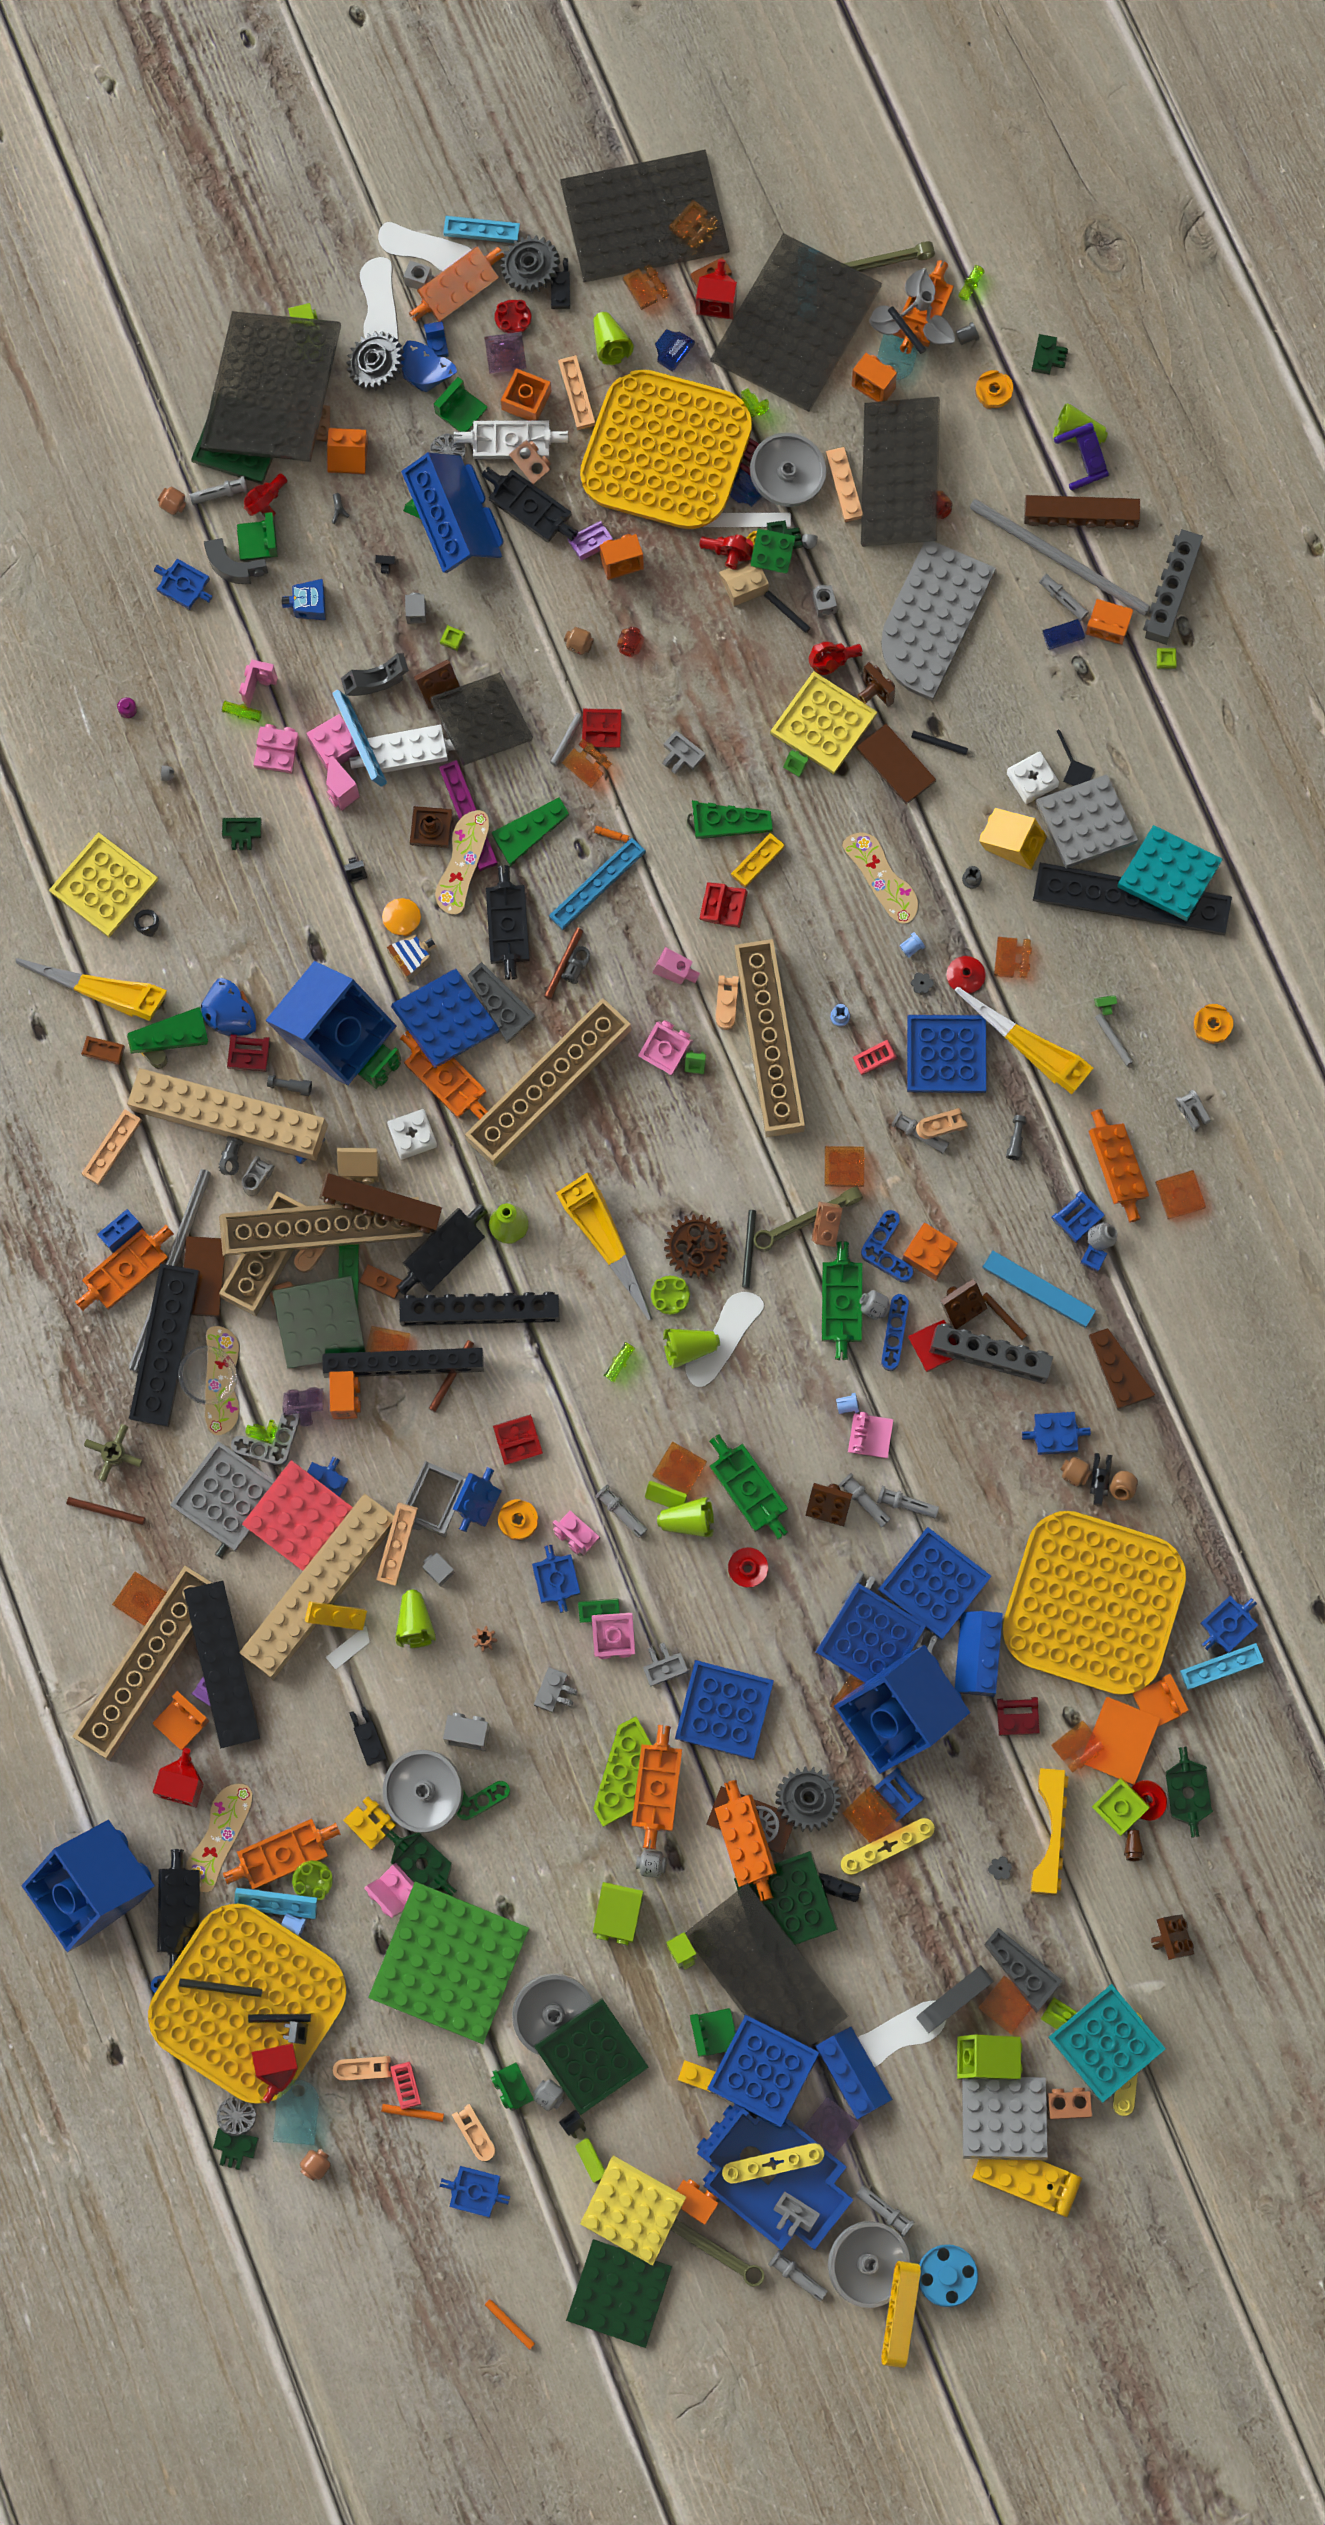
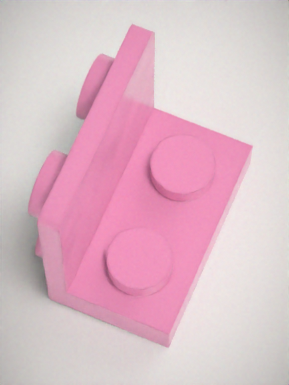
(256, 671)
(576, 1532)
(391, 1890)

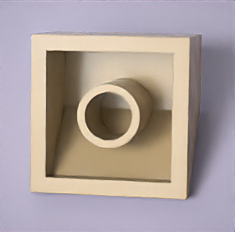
(744, 582)
(359, 1164)

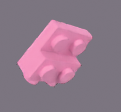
(276, 748)
(666, 1047)
(613, 1635)

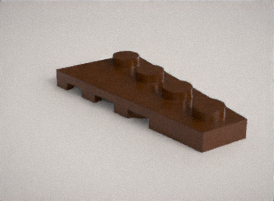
(1121, 1375)

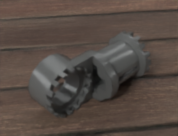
(575, 965)
(230, 1154)

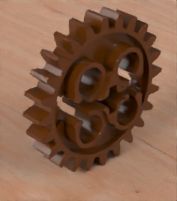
(682, 1235)

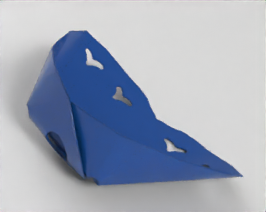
(424, 371)
(226, 1010)

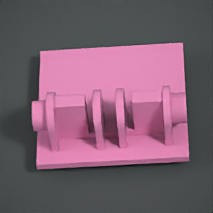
(870, 1435)

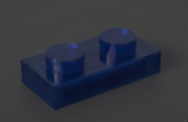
(1063, 634)

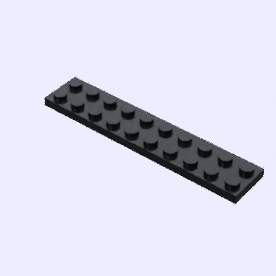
(1100, 894)

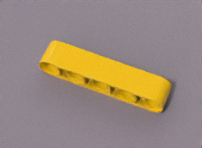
(900, 2314)

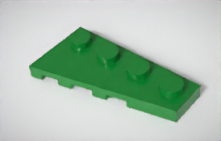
(722, 821)
(521, 834)
(171, 1033)

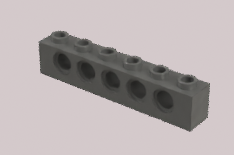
(1161, 631)
(941, 1346)

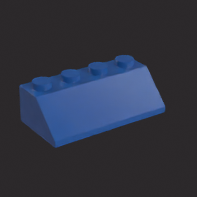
(978, 1653)
(853, 2073)

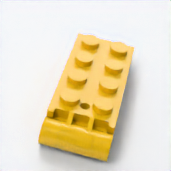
(1029, 2182)

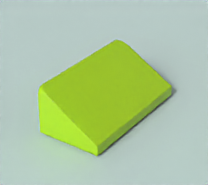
(664, 1495)
(1057, 2013)
(590, 2159)

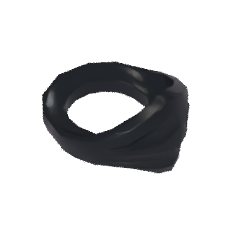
(148, 931)

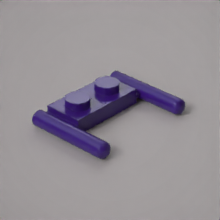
(1090, 453)

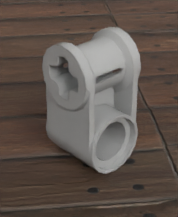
(259, 1173)

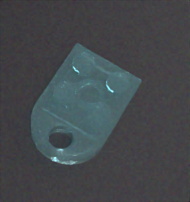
(891, 355)
(296, 2115)

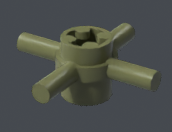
(114, 1460)

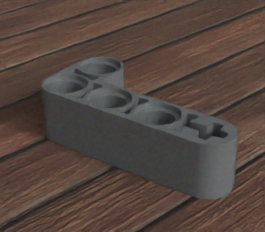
(954, 1999)

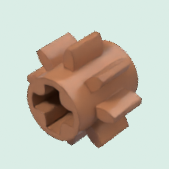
(488, 1643)

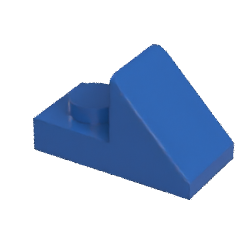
(436, 338)

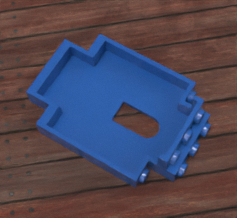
(754, 2198)

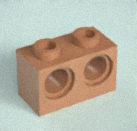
(526, 464)
(827, 1224)
(1070, 2110)

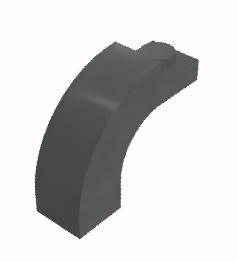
(231, 570)
(375, 679)

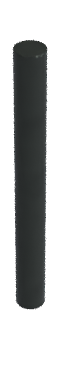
(749, 1249)
(220, 1987)

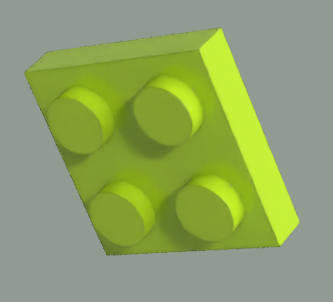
(1121, 1806)

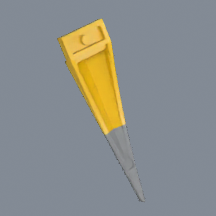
(124, 996)
(590, 1212)

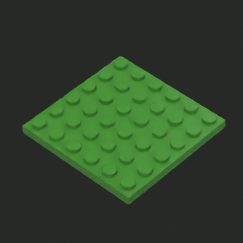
(448, 1962)

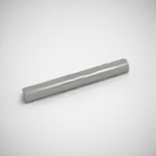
(566, 739)
(1113, 1039)

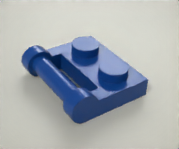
(1082, 1221)
(893, 1796)

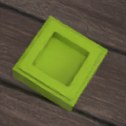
(452, 638)
(1166, 658)

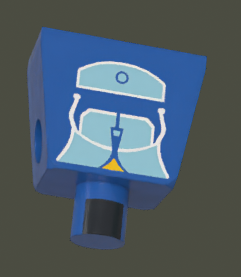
(307, 600)

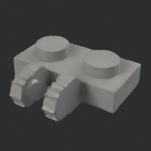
(683, 750)
(664, 1669)
(550, 1690)
(796, 2212)

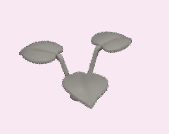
(922, 288)

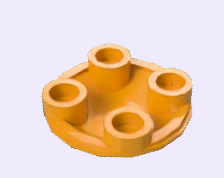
(401, 916)

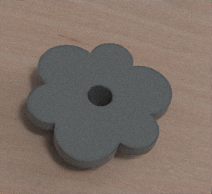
(920, 978)
(1001, 1862)

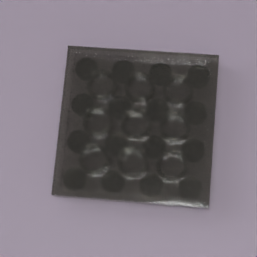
(481, 718)

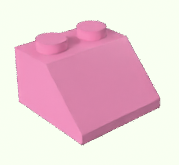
(341, 787)

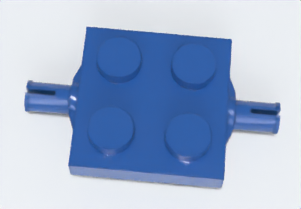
(183, 583)
(1056, 1433)
(329, 1476)
(477, 1499)
(556, 1578)
(1229, 1624)
(474, 2191)

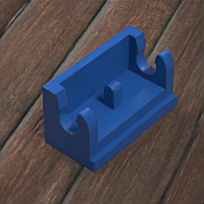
(120, 1231)

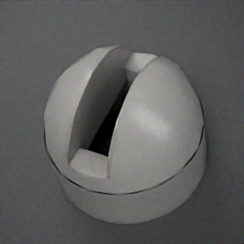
(809, 541)
(166, 773)

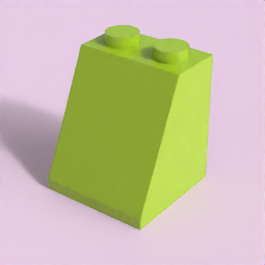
(618, 1913)
(989, 2057)

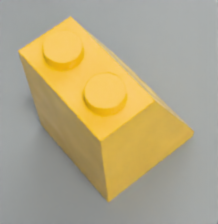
(1013, 837)

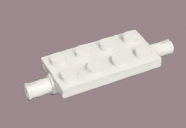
(500, 438)
(408, 749)

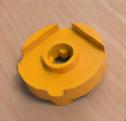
(998, 380)
(1216, 1034)
(513, 1530)

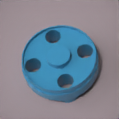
(948, 2275)

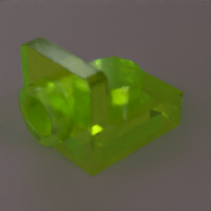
(752, 404)
(257, 1431)

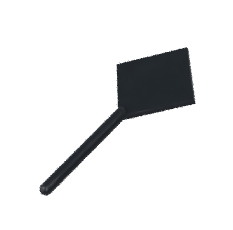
(1077, 772)

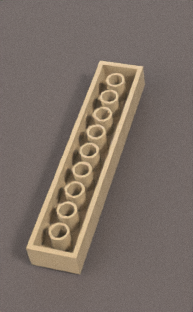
(769, 1038)
(548, 1082)
(227, 1114)
(305, 1229)
(319, 1582)
(140, 1670)

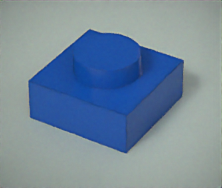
(1093, 1258)

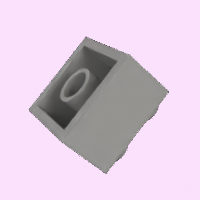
(466, 1732)

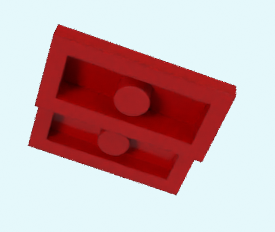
(602, 727)
(723, 904)
(922, 1341)
(517, 1439)

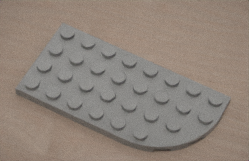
(932, 616)

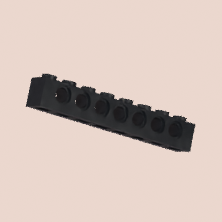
(409, 1317)
(405, 1362)

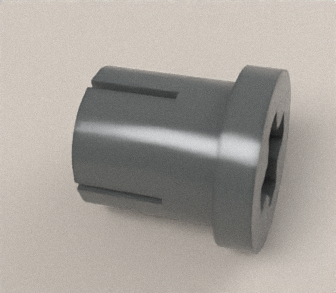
(967, 334)
(971, 882)

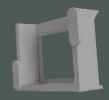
(449, 1512)

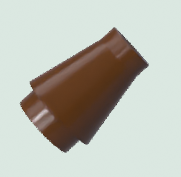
(1133, 1847)

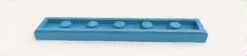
(359, 738)
(597, 884)
(1039, 1289)

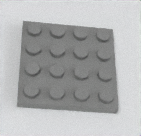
(1086, 821)
(222, 1495)
(1004, 2118)

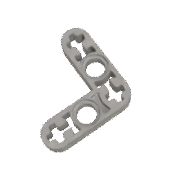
(270, 1449)

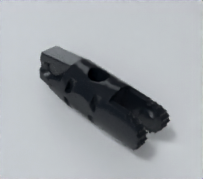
(1097, 1488)
(840, 1888)

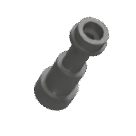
(303, 1087)
(1014, 1151)

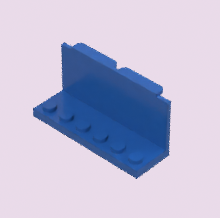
(452, 509)

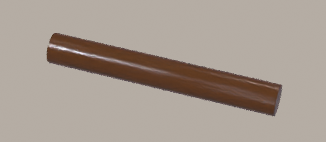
(1004, 1316)

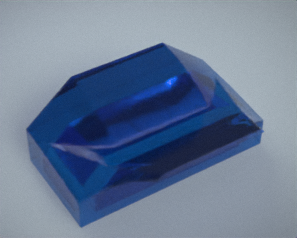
(673, 348)
(744, 489)

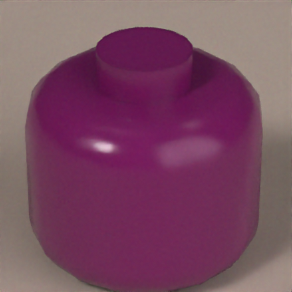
(127, 707)

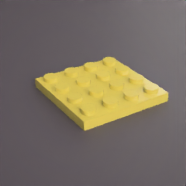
(823, 722)
(103, 884)
(633, 2210)

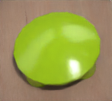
(670, 1294)
(312, 1880)

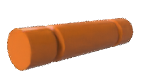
(611, 834)

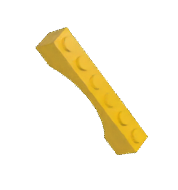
(1051, 1788)

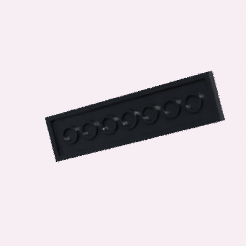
(164, 1345)
(221, 1664)

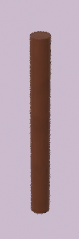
(563, 963)
(446, 1384)
(105, 1510)

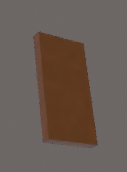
(896, 764)
(207, 1257)
(778, 1843)

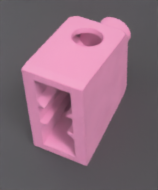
(668, 964)

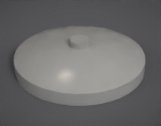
(787, 469)
(422, 1791)
(546, 2006)
(864, 2263)

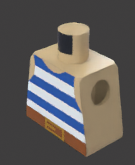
(411, 955)

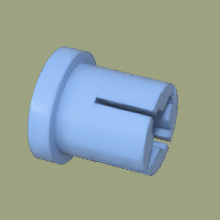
(912, 945)
(841, 1020)
(847, 1404)
(294, 1924)

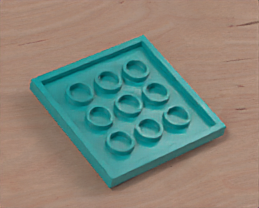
(1169, 873)
(1106, 2043)

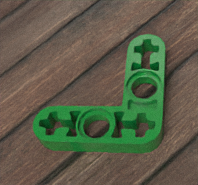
(466, 1801)

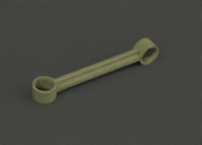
(921, 252)
(846, 1199)
(715, 2251)

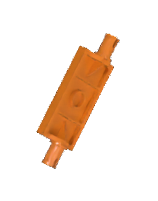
(457, 284)
(917, 319)
(447, 1082)
(1118, 1164)
(125, 1269)
(656, 1787)
(746, 1841)
(281, 1854)

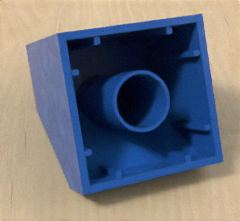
(331, 1022)
(902, 1709)
(88, 1884)

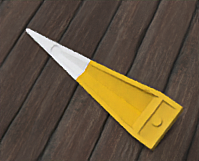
(1053, 1061)

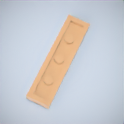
(576, 392)
(844, 484)
(111, 1147)
(397, 1544)

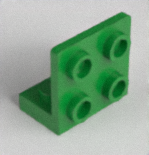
(459, 406)
(257, 539)
(772, 551)
(380, 1066)
(713, 2031)
(513, 2087)

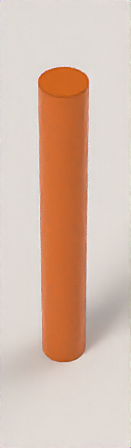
(413, 2112)
(509, 2324)

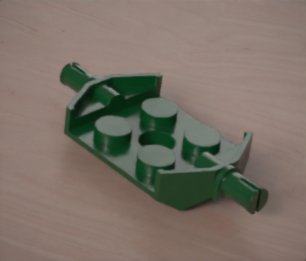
(1194, 1776)
(415, 1847)

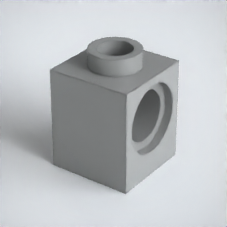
(415, 269)
(415, 608)
(824, 608)
(437, 1569)

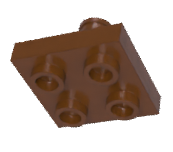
(436, 681)
(877, 685)
(431, 827)
(963, 1303)
(829, 1504)
(1174, 1937)

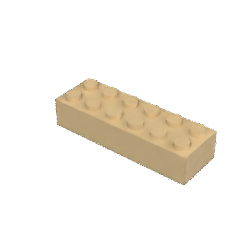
(257, 1272)

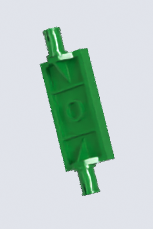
(841, 1301)
(748, 1487)

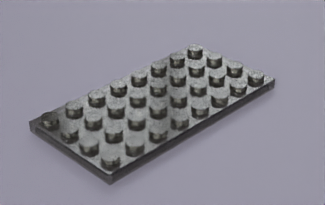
(900, 471)
(765, 1969)

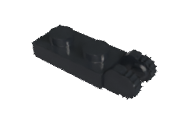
(561, 288)
(368, 1739)

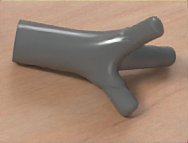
(338, 507)

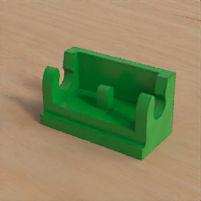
(597, 1607)

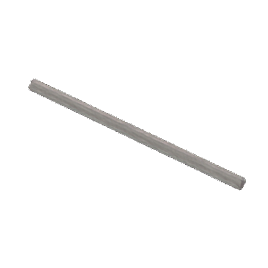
(1060, 557)
(176, 1251)

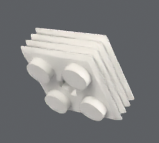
(1029, 788)
(416, 1122)

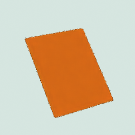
(1126, 1739)

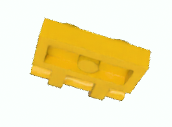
(364, 1827)

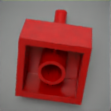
(716, 294)
(179, 1781)
(276, 2068)

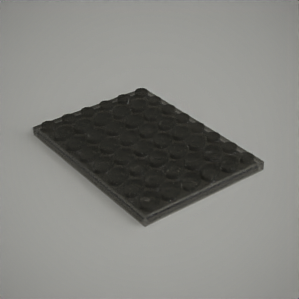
(626, 213)
(796, 322)
(271, 386)

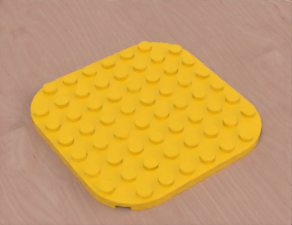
(666, 449)
(1094, 1602)
(212, 2027)

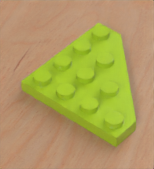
(620, 1777)

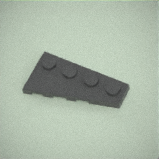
(502, 1004)
(1024, 1970)

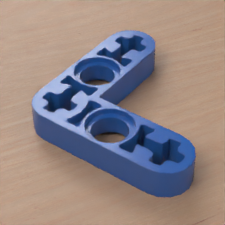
(878, 1247)

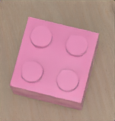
(333, 740)

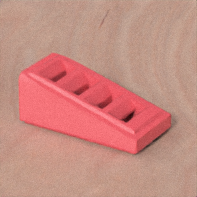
(885, 1060)
(407, 2066)

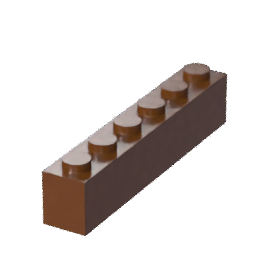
(1081, 511)
(380, 1203)

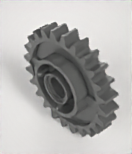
(535, 251)
(388, 358)
(803, 1813)

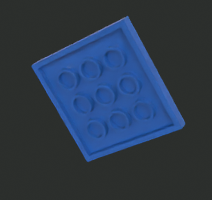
(445, 1018)
(946, 1053)
(934, 1583)
(869, 1634)
(724, 1709)
(763, 2071)

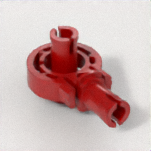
(262, 495)
(734, 547)
(837, 657)

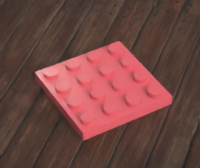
(297, 1515)

